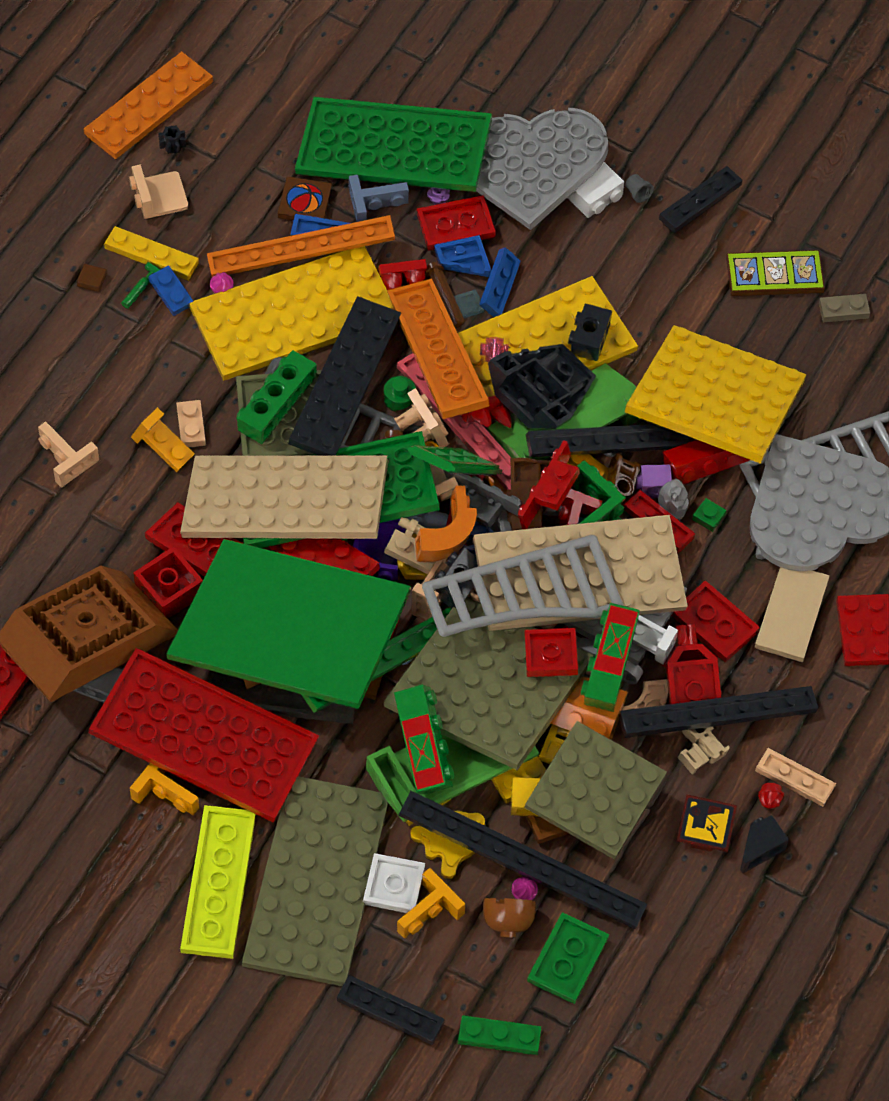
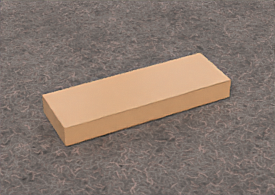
(795, 777)

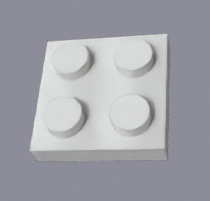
(393, 883)

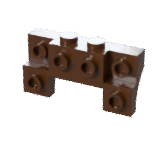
(524, 475)

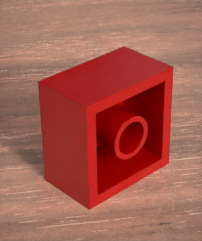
(168, 582)

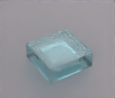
(469, 303)

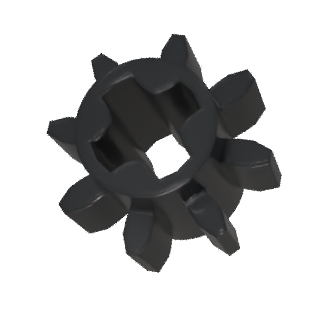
(172, 139)

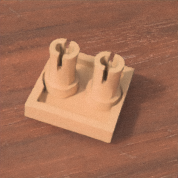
(423, 411)

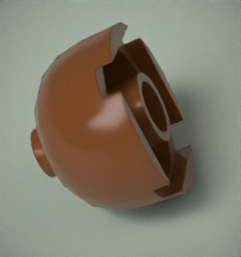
(509, 915)

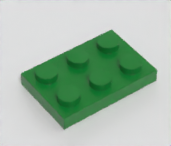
(568, 958)

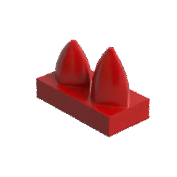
(392, 273)
(496, 411)

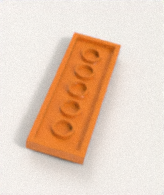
(148, 105)

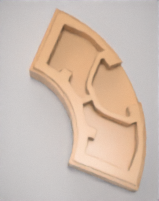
(653, 694)

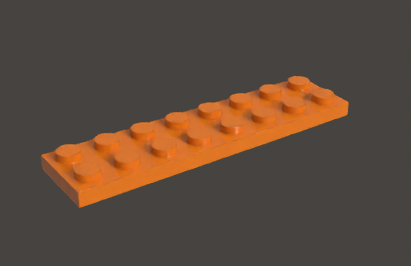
(438, 349)

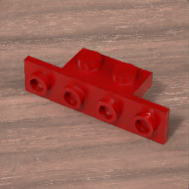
(552, 487)

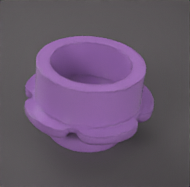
(438, 198)

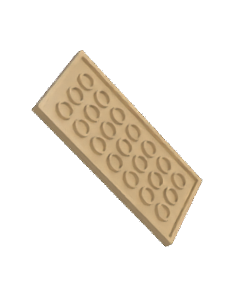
(285, 497)
(636, 550)

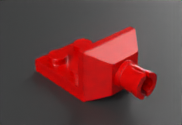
(691, 669)

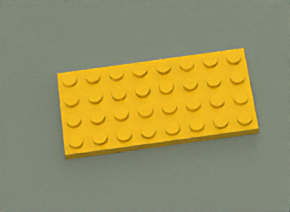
(286, 311)
(547, 323)

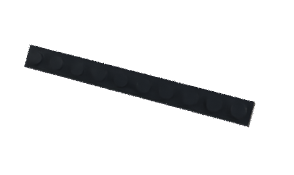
(523, 859)

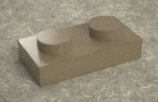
(844, 308)

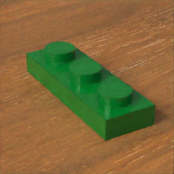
(499, 1035)

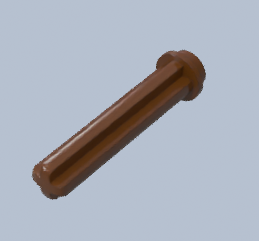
(435, 272)

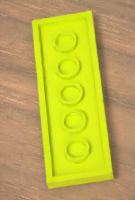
(218, 882)

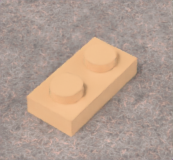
(191, 423)

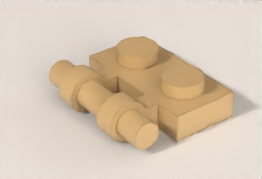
(403, 545)

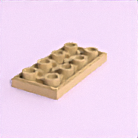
(792, 613)

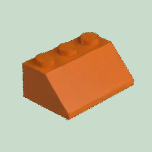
(595, 718)

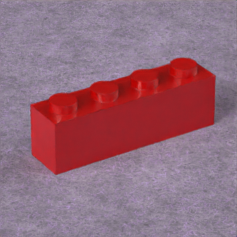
(699, 460)

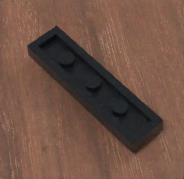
(700, 199)
(390, 1010)

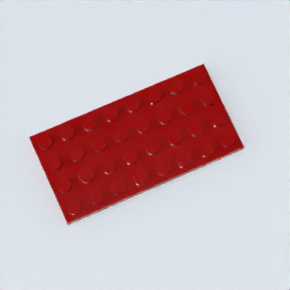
(204, 734)

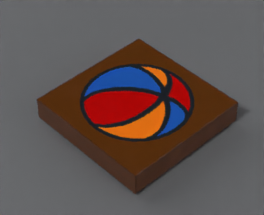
(304, 198)

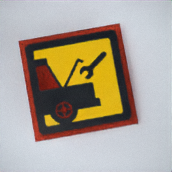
(706, 823)

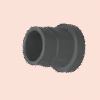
(639, 188)

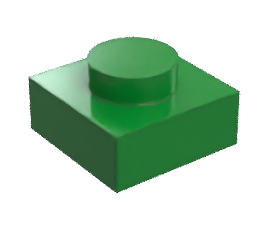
(709, 515)

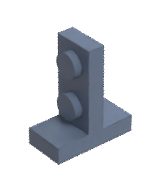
(375, 197)

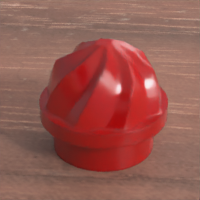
(771, 795)

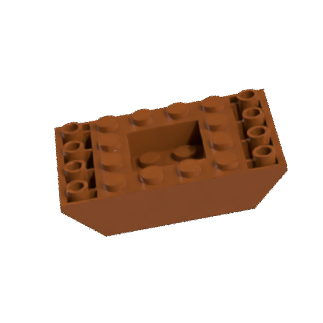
(66, 653)

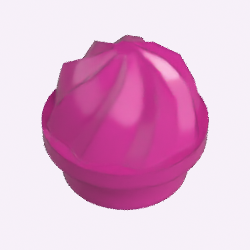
(221, 282)
(524, 888)

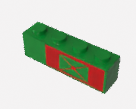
(611, 656)
(424, 739)

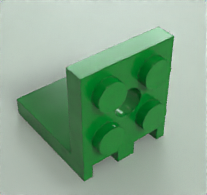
(594, 485)

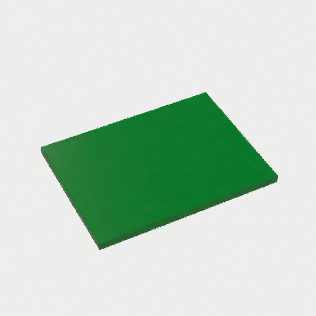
(290, 623)

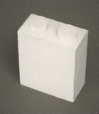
(598, 191)

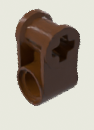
(623, 474)

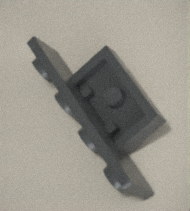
(488, 500)

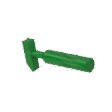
(140, 286)

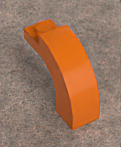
(439, 543)

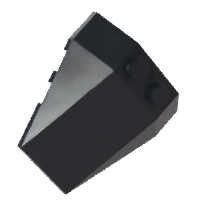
(540, 384)

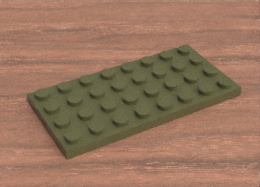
(316, 882)

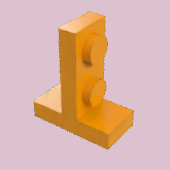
(163, 441)
(154, 779)
(431, 906)

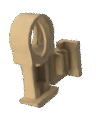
(707, 747)

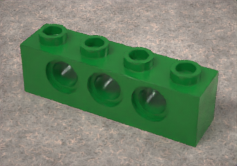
(260, 426)

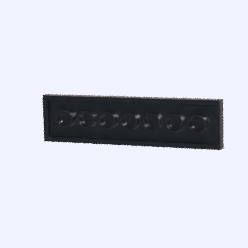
(344, 378)

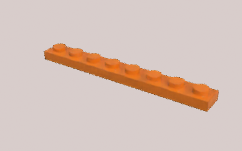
(301, 246)

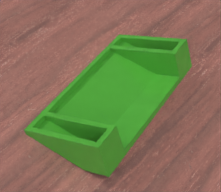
(600, 407)
(394, 775)

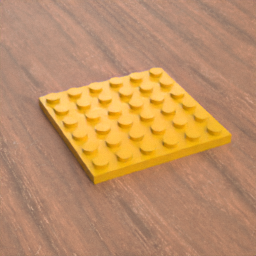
(716, 393)

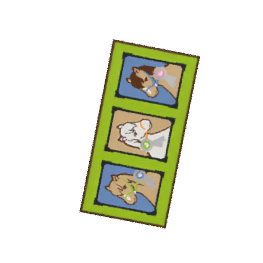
(775, 273)

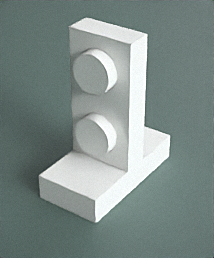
(655, 638)

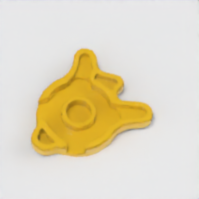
(448, 851)

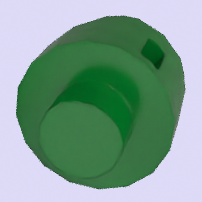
(396, 393)

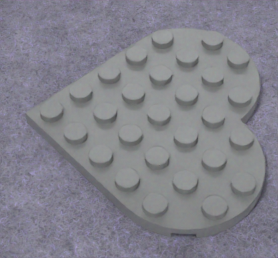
(540, 161)
(817, 502)

